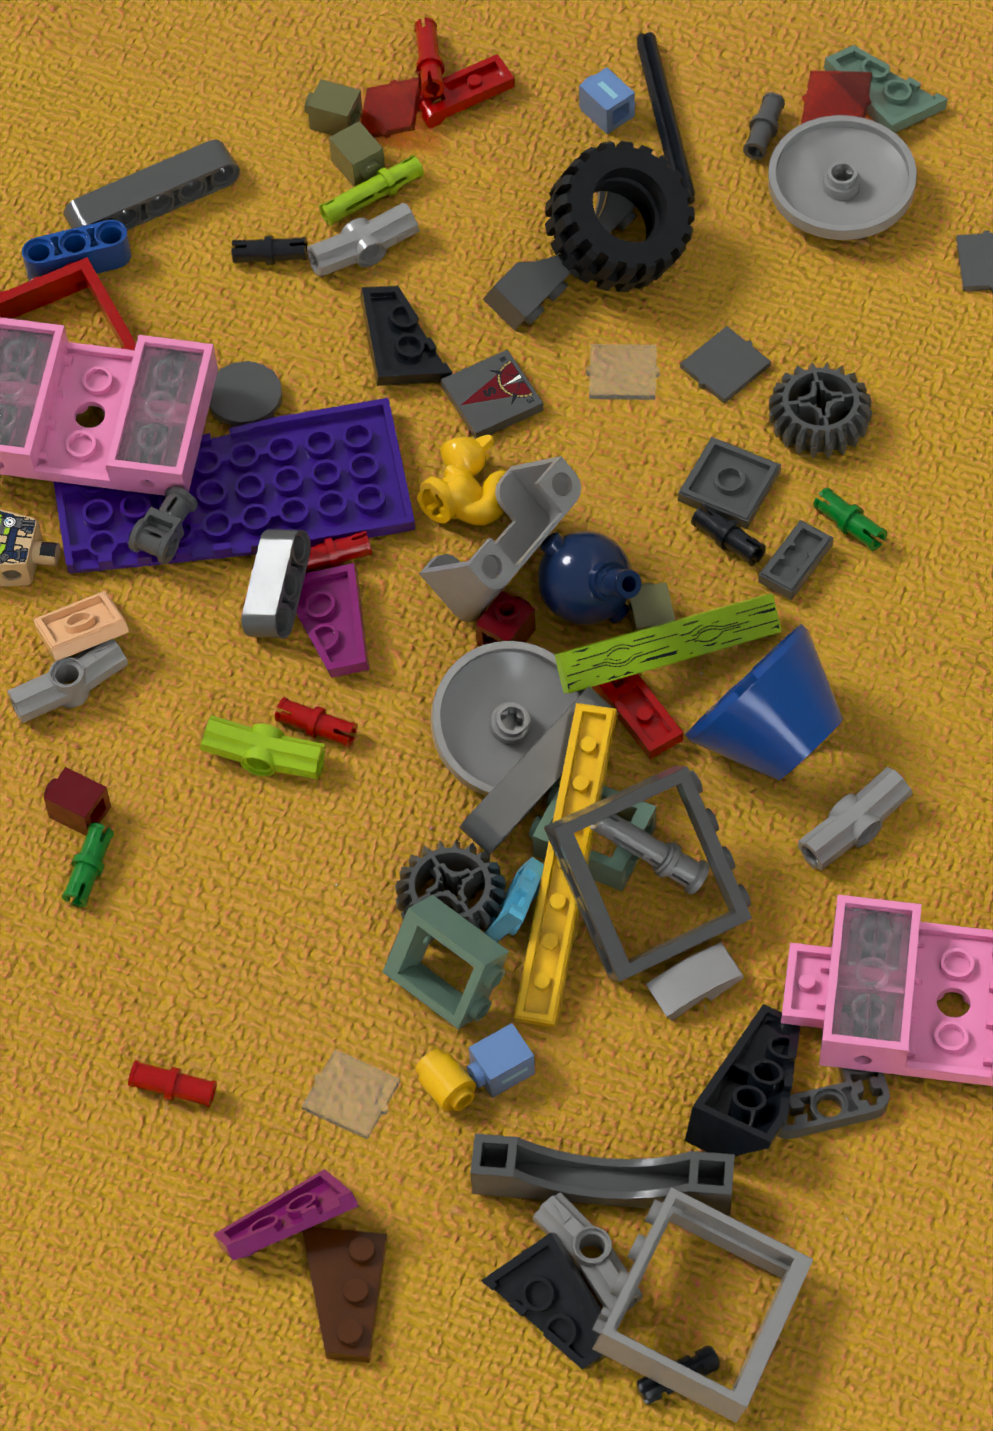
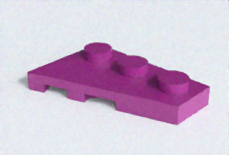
(289, 1213)

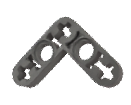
(848, 1097)

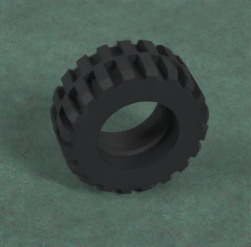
(644, 182)

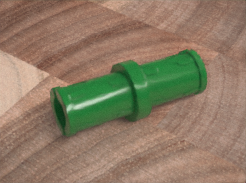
(850, 519)
(87, 865)

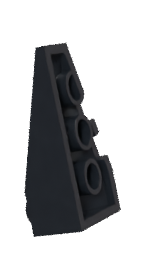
(750, 1091)

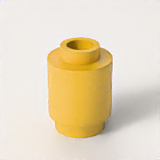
(445, 1081)

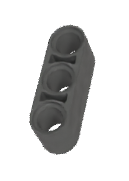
(276, 583)

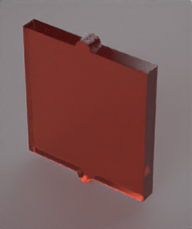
(836, 94)
(391, 107)

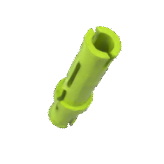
(382, 184)

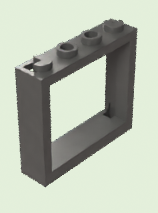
(588, 897)

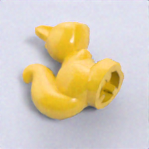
(458, 492)

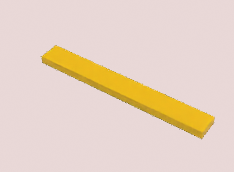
(556, 908)

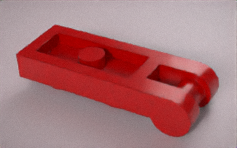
(466, 89)
(642, 714)

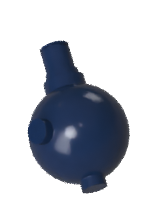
(586, 578)

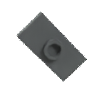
(795, 560)

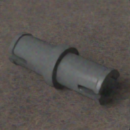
(764, 126)

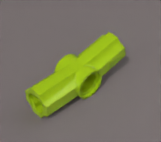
(263, 748)

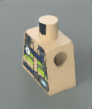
(23, 549)

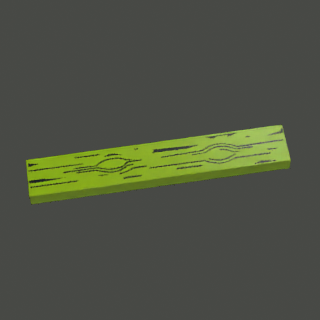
(667, 643)

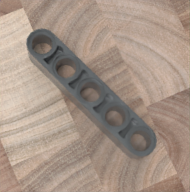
(157, 188)
(525, 782)

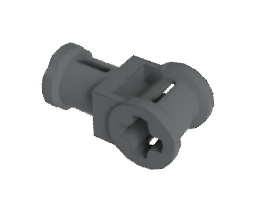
(162, 527)

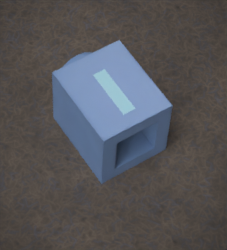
(606, 100)
(500, 1061)

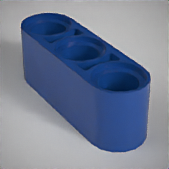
(102, 242)

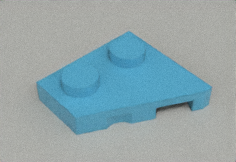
(518, 898)

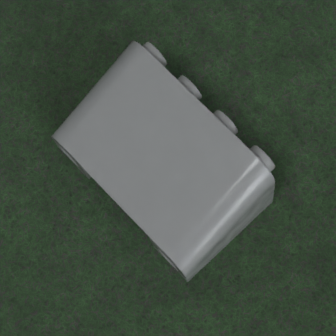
(535, 500)

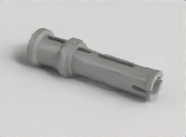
(665, 858)

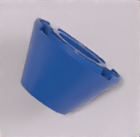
(773, 711)

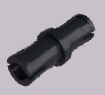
(269, 250)
(728, 534)

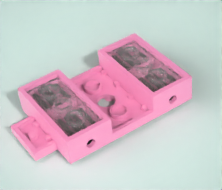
(150, 401)
(882, 990)

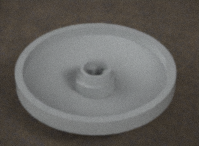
(842, 177)
(495, 710)

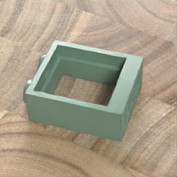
(604, 869)
(404, 965)

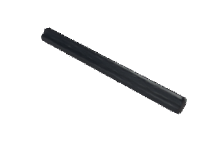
(663, 108)

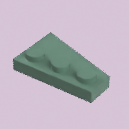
(894, 101)

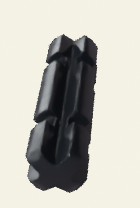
(703, 1361)

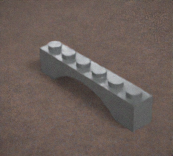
(528, 284)
(530, 1171)

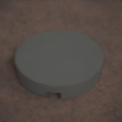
(245, 394)

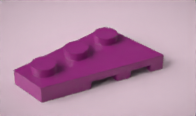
(334, 618)

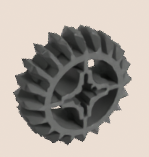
(839, 398)
(462, 875)

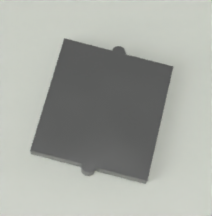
(976, 261)
(725, 364)

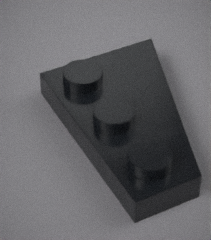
(396, 340)
(553, 1297)

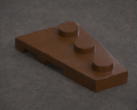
(346, 1287)

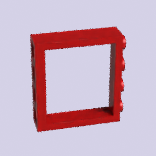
(60, 284)

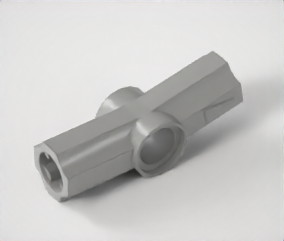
(362, 241)
(49, 690)
(854, 819)
(576, 1232)

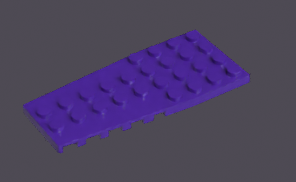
(298, 471)

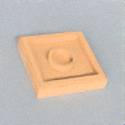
(80, 625)

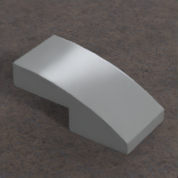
(693, 979)

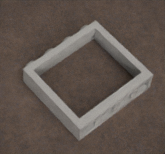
(740, 1241)

